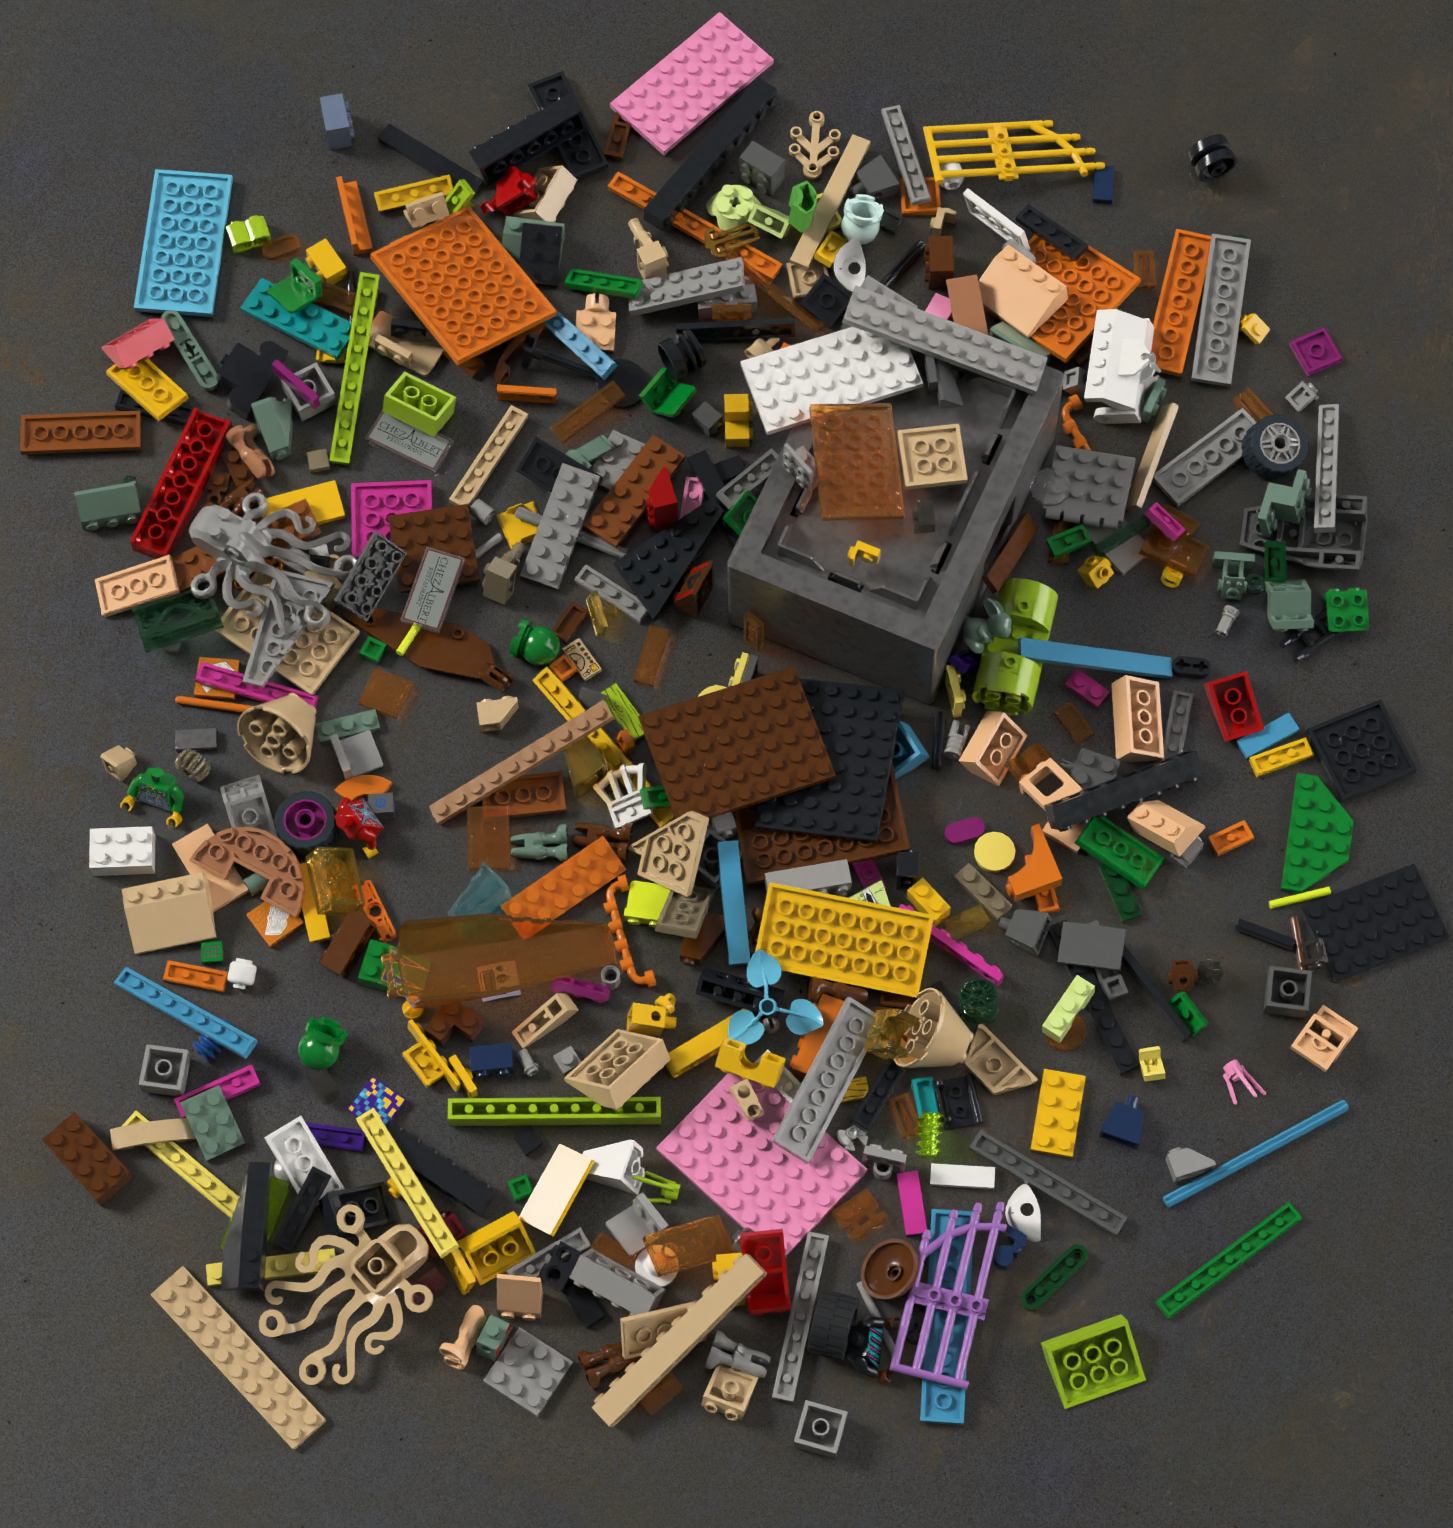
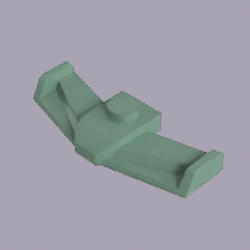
(590, 451)

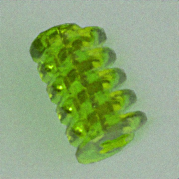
(929, 1134)

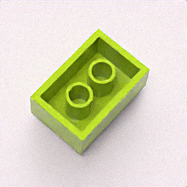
(419, 404)

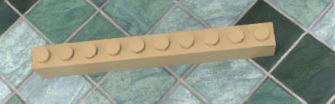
(679, 1340)

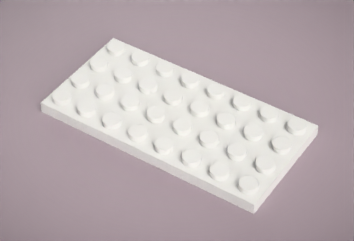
(827, 370)

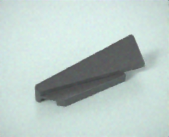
(942, 380)

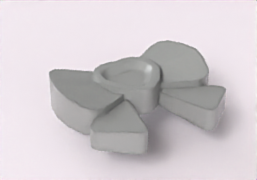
(846, 1136)

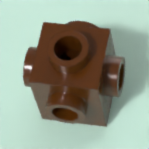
(1182, 975)

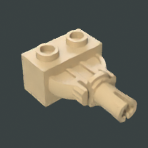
(650, 255)

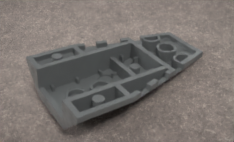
(1319, 550)

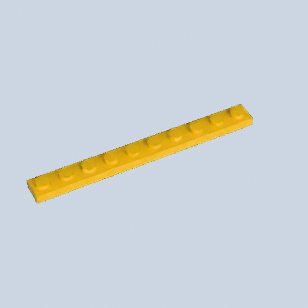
(570, 708)

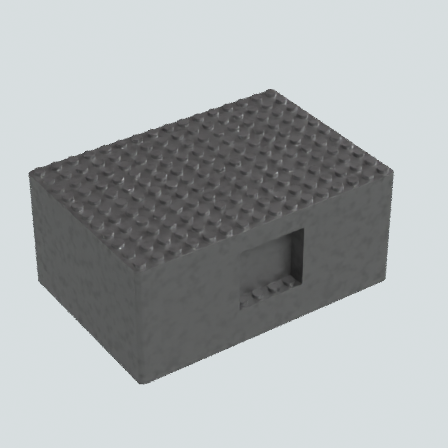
(908, 611)

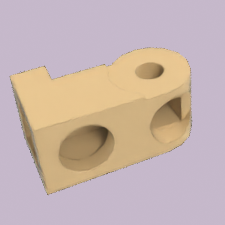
(747, 1100)

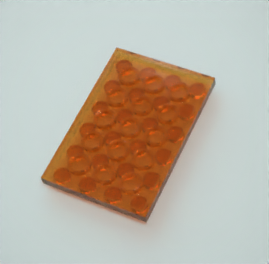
(856, 461)

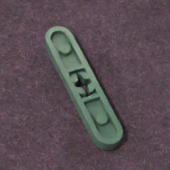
(199, 365)

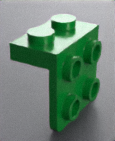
(298, 289)
(666, 395)
(1346, 610)

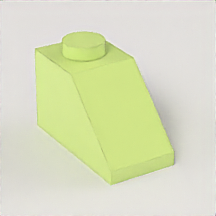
(770, 220)

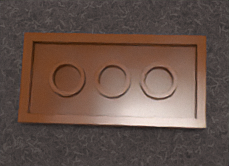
(531, 795)

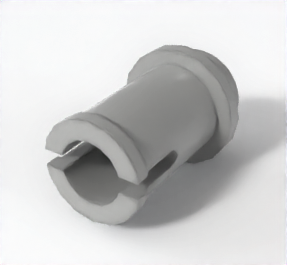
(530, 1068)

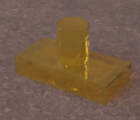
(599, 613)
(966, 922)

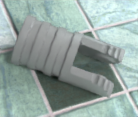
(956, 741)

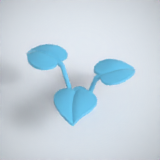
(802, 1016)

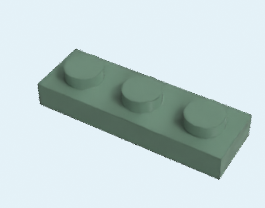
(348, 726)

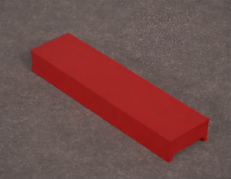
(181, 485)

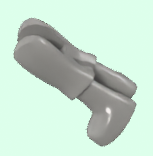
(742, 1359)

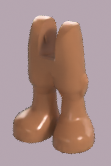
(250, 453)

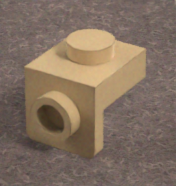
(943, 215)

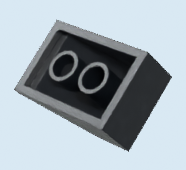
(370, 1198)

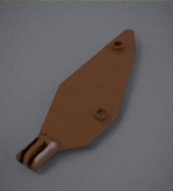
(450, 651)

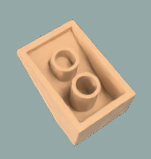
(519, 1297)

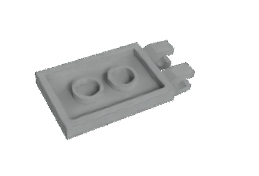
(1124, 556)

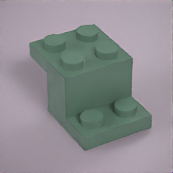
(1284, 503)
(1289, 605)

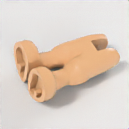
(458, 1353)

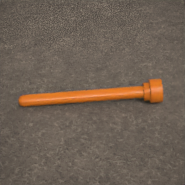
(211, 704)

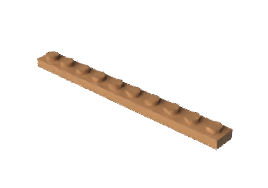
(521, 762)

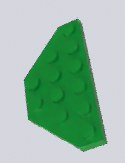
(1316, 836)

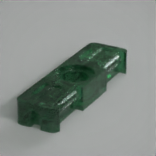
(1121, 536)

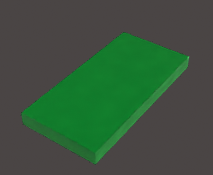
(1119, 851)

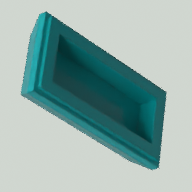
(925, 1095)

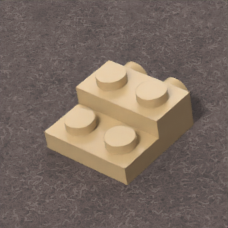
(729, 1392)

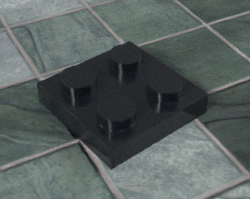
(826, 301)

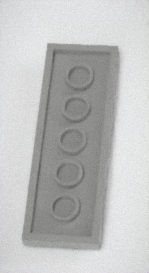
(689, 286)
(1204, 459)
(560, 526)

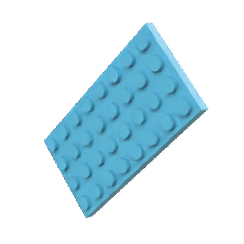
(183, 243)

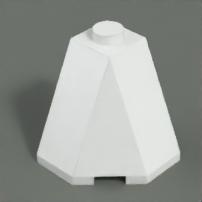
(616, 1165)

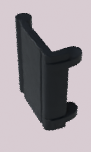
(958, 1102)

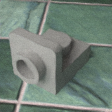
(1302, 395)

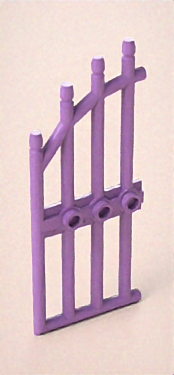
(948, 1300)

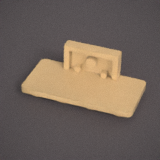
(413, 354)

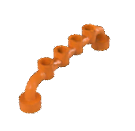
(1070, 425)
(621, 944)

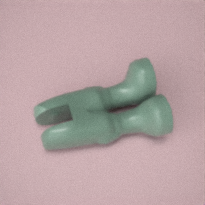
(535, 843)

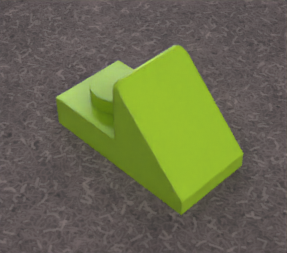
(460, 197)

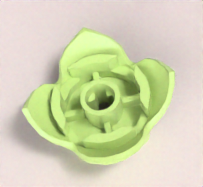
(721, 206)

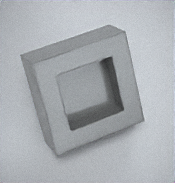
(567, 1060)

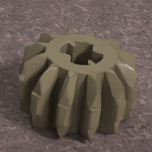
(192, 765)

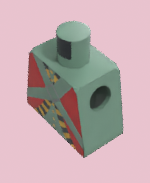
(493, 1337)

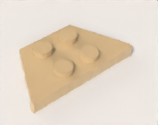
(995, 1064)

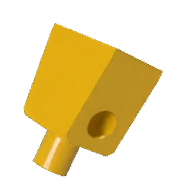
(649, 1019)

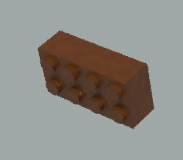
(87, 1159)

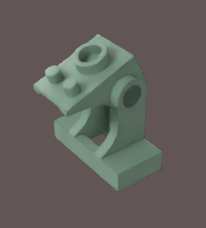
(1233, 565)

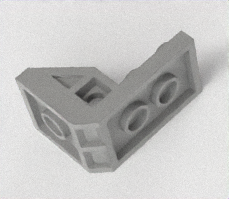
(248, 804)

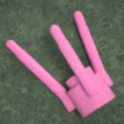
(1235, 1071)

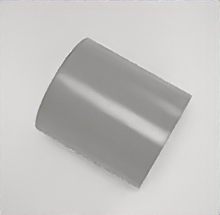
(482, 511)
(610, 970)

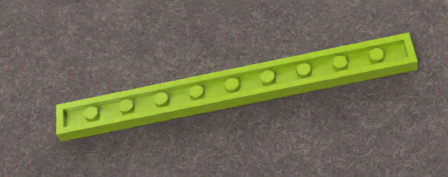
(354, 368)

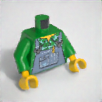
(157, 790)

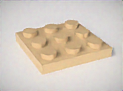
(932, 456)

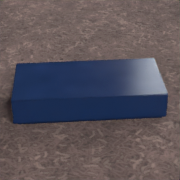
(1103, 185)

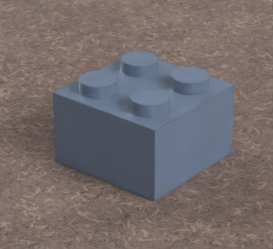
(337, 121)

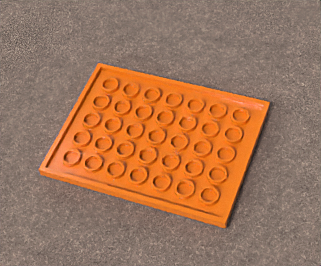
(463, 285)

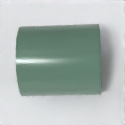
(255, 883)

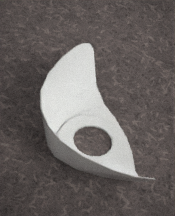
(847, 254)
(1027, 1225)

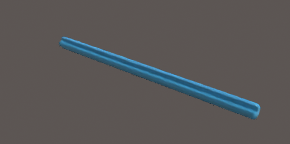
(1255, 1153)

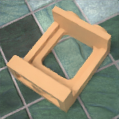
(1043, 769)

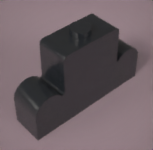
(248, 374)

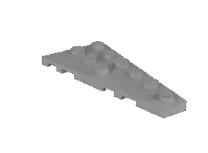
(272, 643)

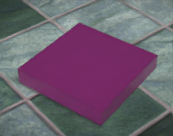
(1315, 351)

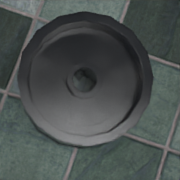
(1212, 157)

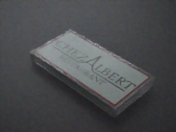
(409, 442)
(432, 590)

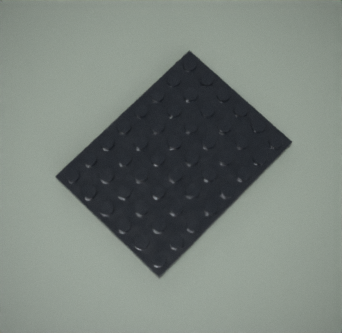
(860, 738)

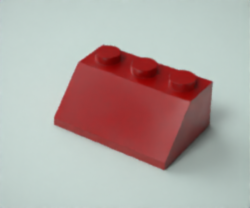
(662, 502)

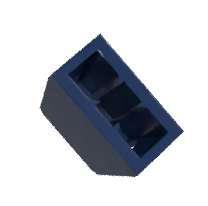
(1124, 1123)

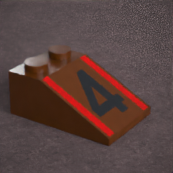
(695, 590)

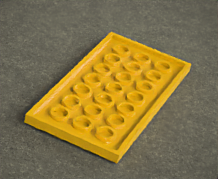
(845, 939)

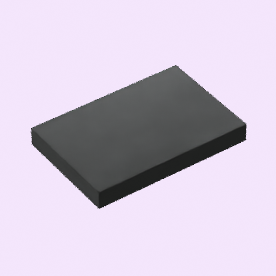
(1091, 946)

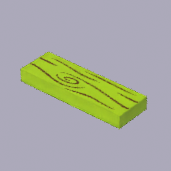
(623, 711)

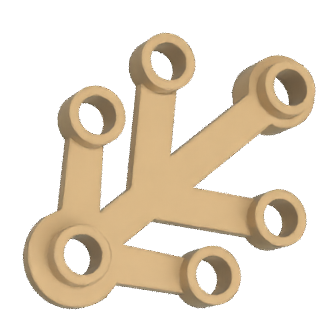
(814, 148)

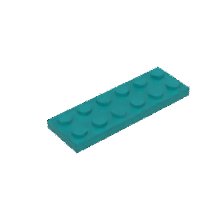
(309, 325)

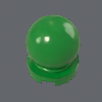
(536, 644)
(320, 1045)

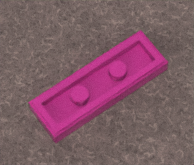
(911, 1203)

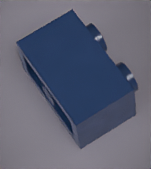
(491, 1060)

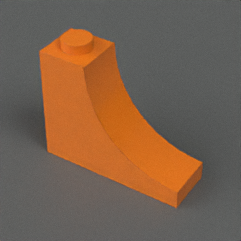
(1039, 872)

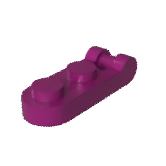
(581, 988)

